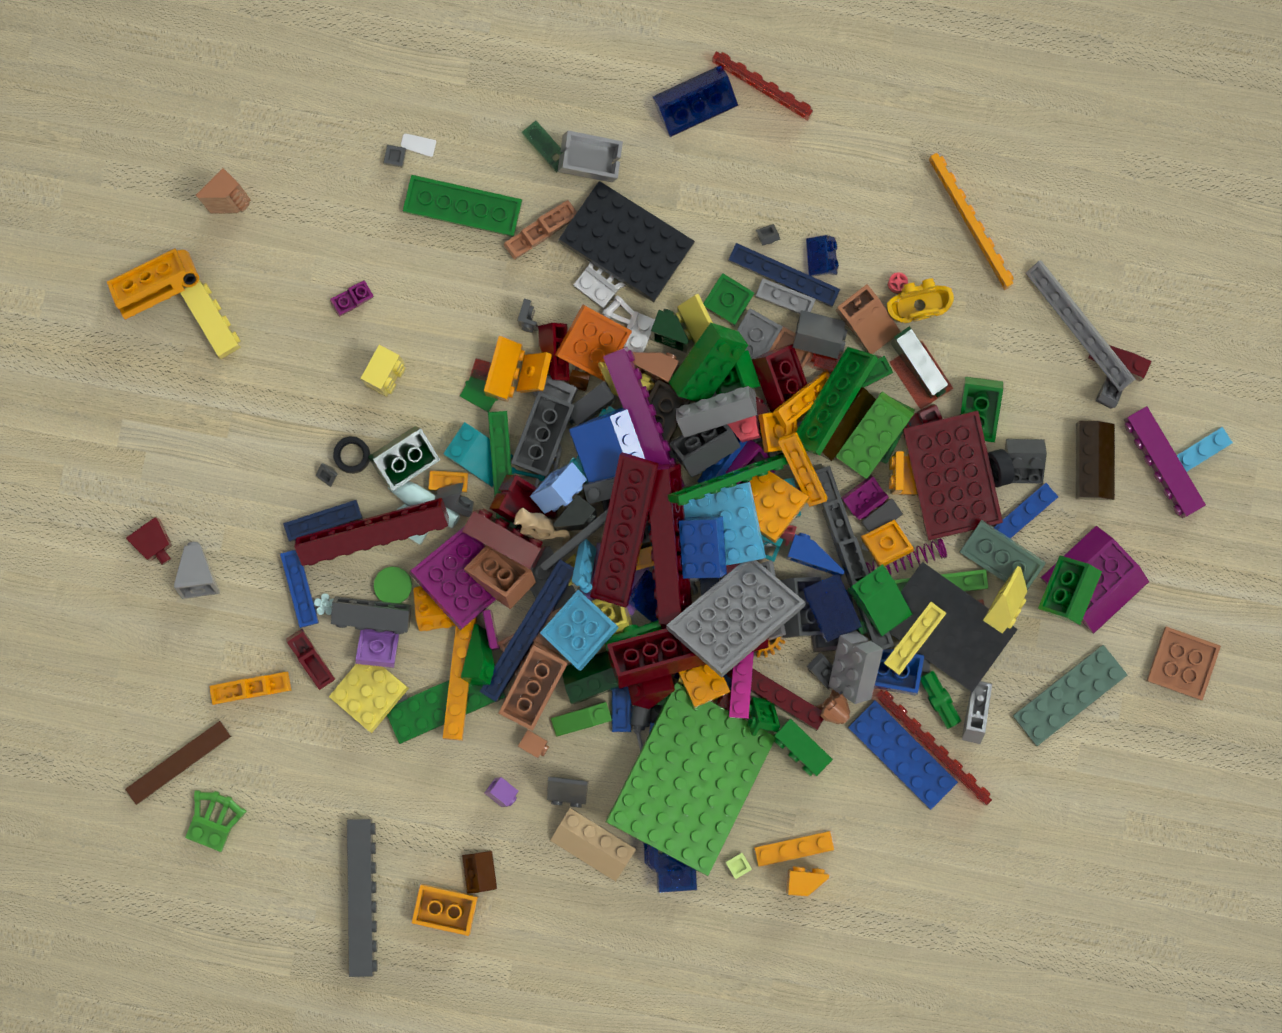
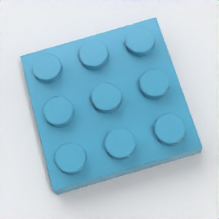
(579, 630)

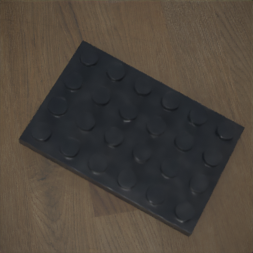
(626, 241)
(962, 641)

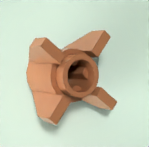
(835, 708)

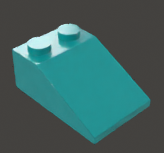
(472, 452)

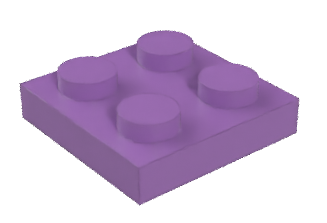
(377, 648)

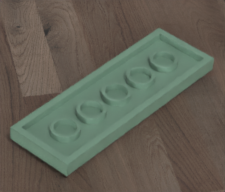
(1069, 695)

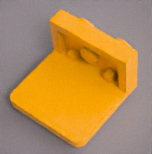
(428, 613)

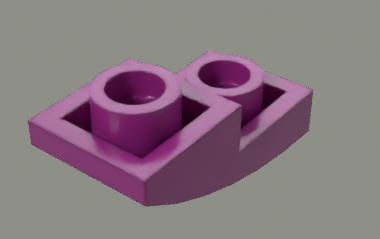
(352, 298)

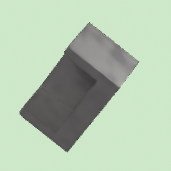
(559, 390)

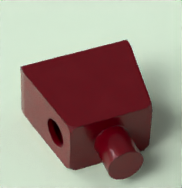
(152, 541)

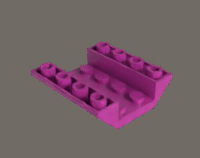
(1119, 578)

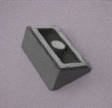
(883, 515)

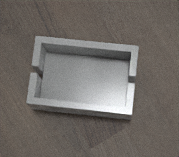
(590, 156)
(855, 667)

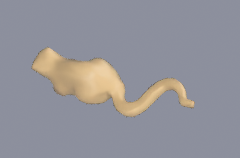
(539, 526)

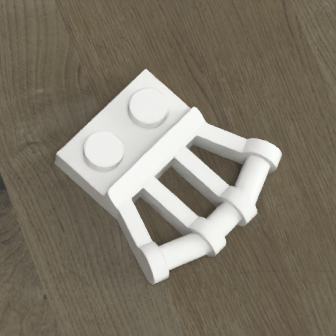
(596, 286)
(638, 324)

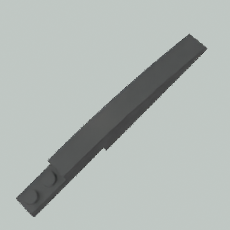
(847, 546)

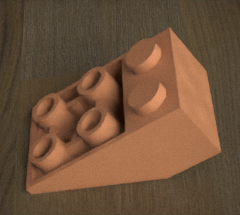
(868, 319)

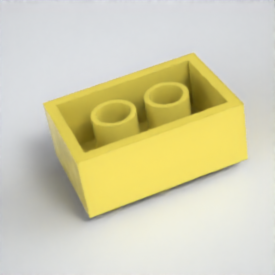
(383, 371)

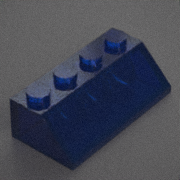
(695, 100)

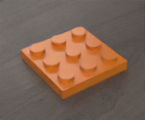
(590, 339)

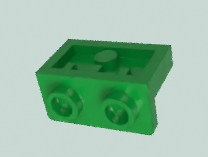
(762, 716)

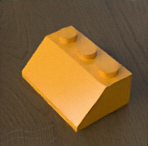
(504, 369)

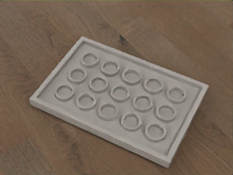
(735, 616)

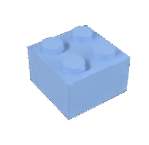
(558, 488)

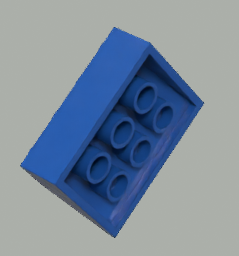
(602, 441)

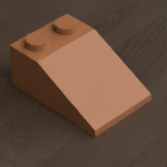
(657, 365)
(500, 576)

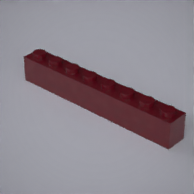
(372, 532)

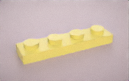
(915, 638)

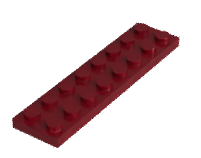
(624, 529)

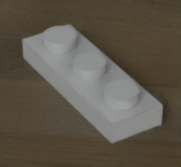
(784, 297)

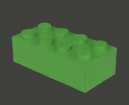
(874, 435)

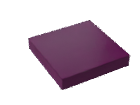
(491, 630)

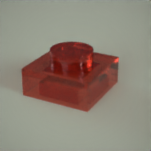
(480, 369)

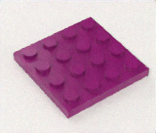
(447, 582)

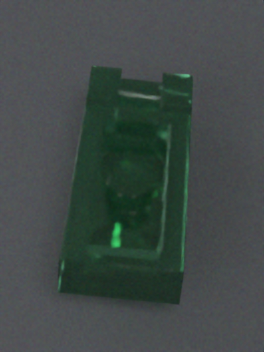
(543, 143)

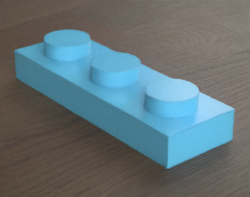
(1204, 449)

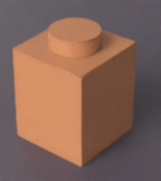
(534, 744)

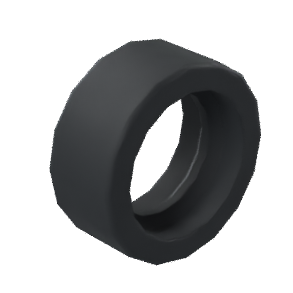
(337, 454)
(1001, 467)

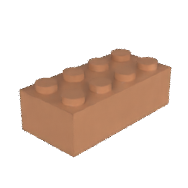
(533, 686)

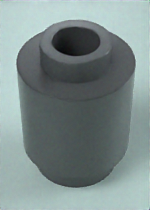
(640, 718)

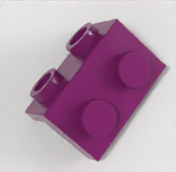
(864, 498)

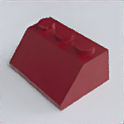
(779, 375)
(651, 692)

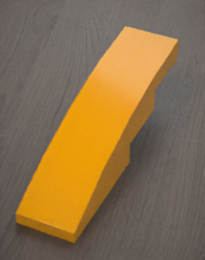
(250, 688)

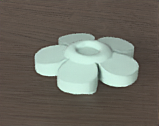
(325, 605)

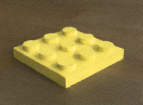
(368, 694)

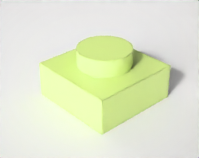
(738, 865)

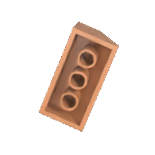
(223, 195)

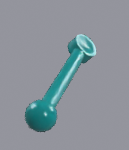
(540, 477)

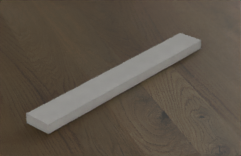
(1080, 326)

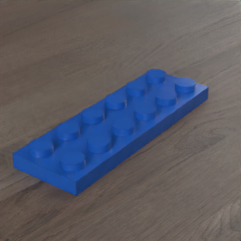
(902, 754)

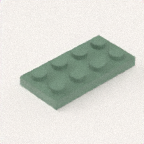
(1001, 554)

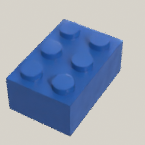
(702, 547)

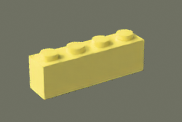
(210, 319)

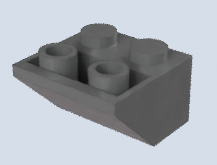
(1028, 459)

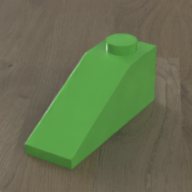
(581, 719)

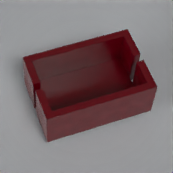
(514, 496)

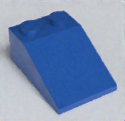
(810, 554)

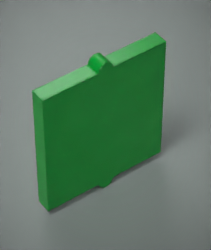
(474, 393)

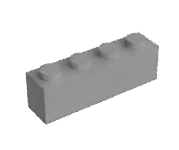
(716, 411)

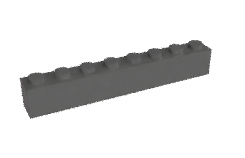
(360, 897)

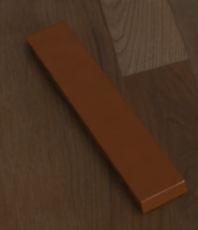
(178, 762)

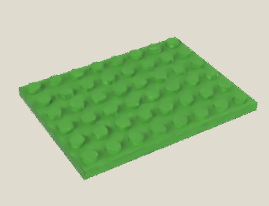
(690, 781)

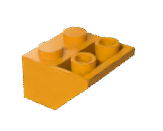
(805, 882)

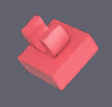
(789, 534)

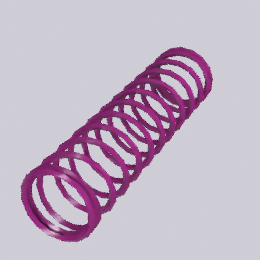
(941, 549)

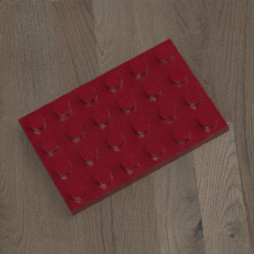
(952, 475)

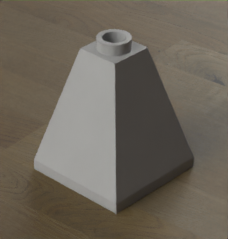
(194, 574)

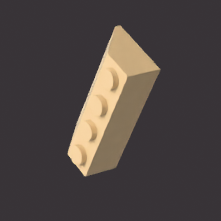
(593, 844)

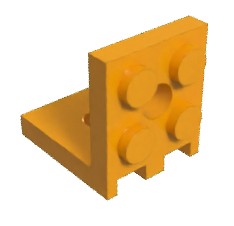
(902, 478)

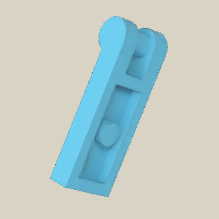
(584, 566)

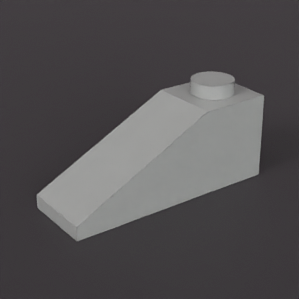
(977, 713)

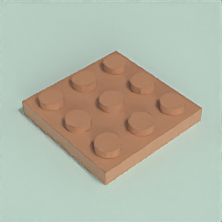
(1183, 663)

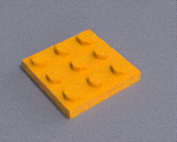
(775, 504)

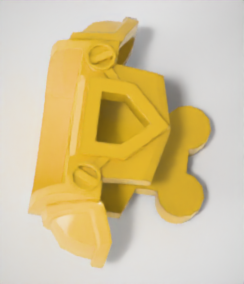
(936, 299)

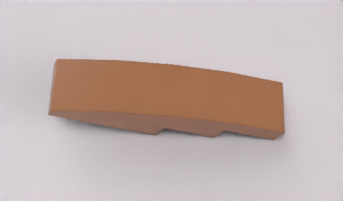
(540, 230)

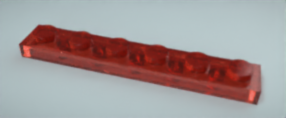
(756, 81)

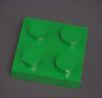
(728, 299)

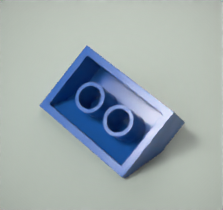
(906, 682)

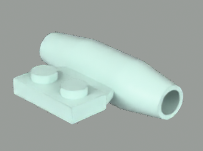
(414, 494)

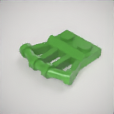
(207, 831)

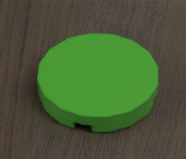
(392, 585)

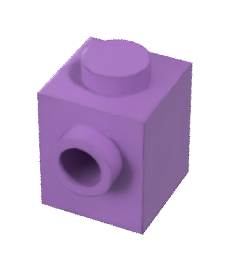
(501, 792)

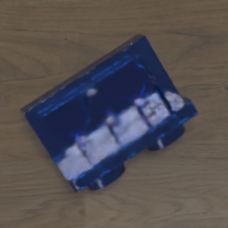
(822, 255)

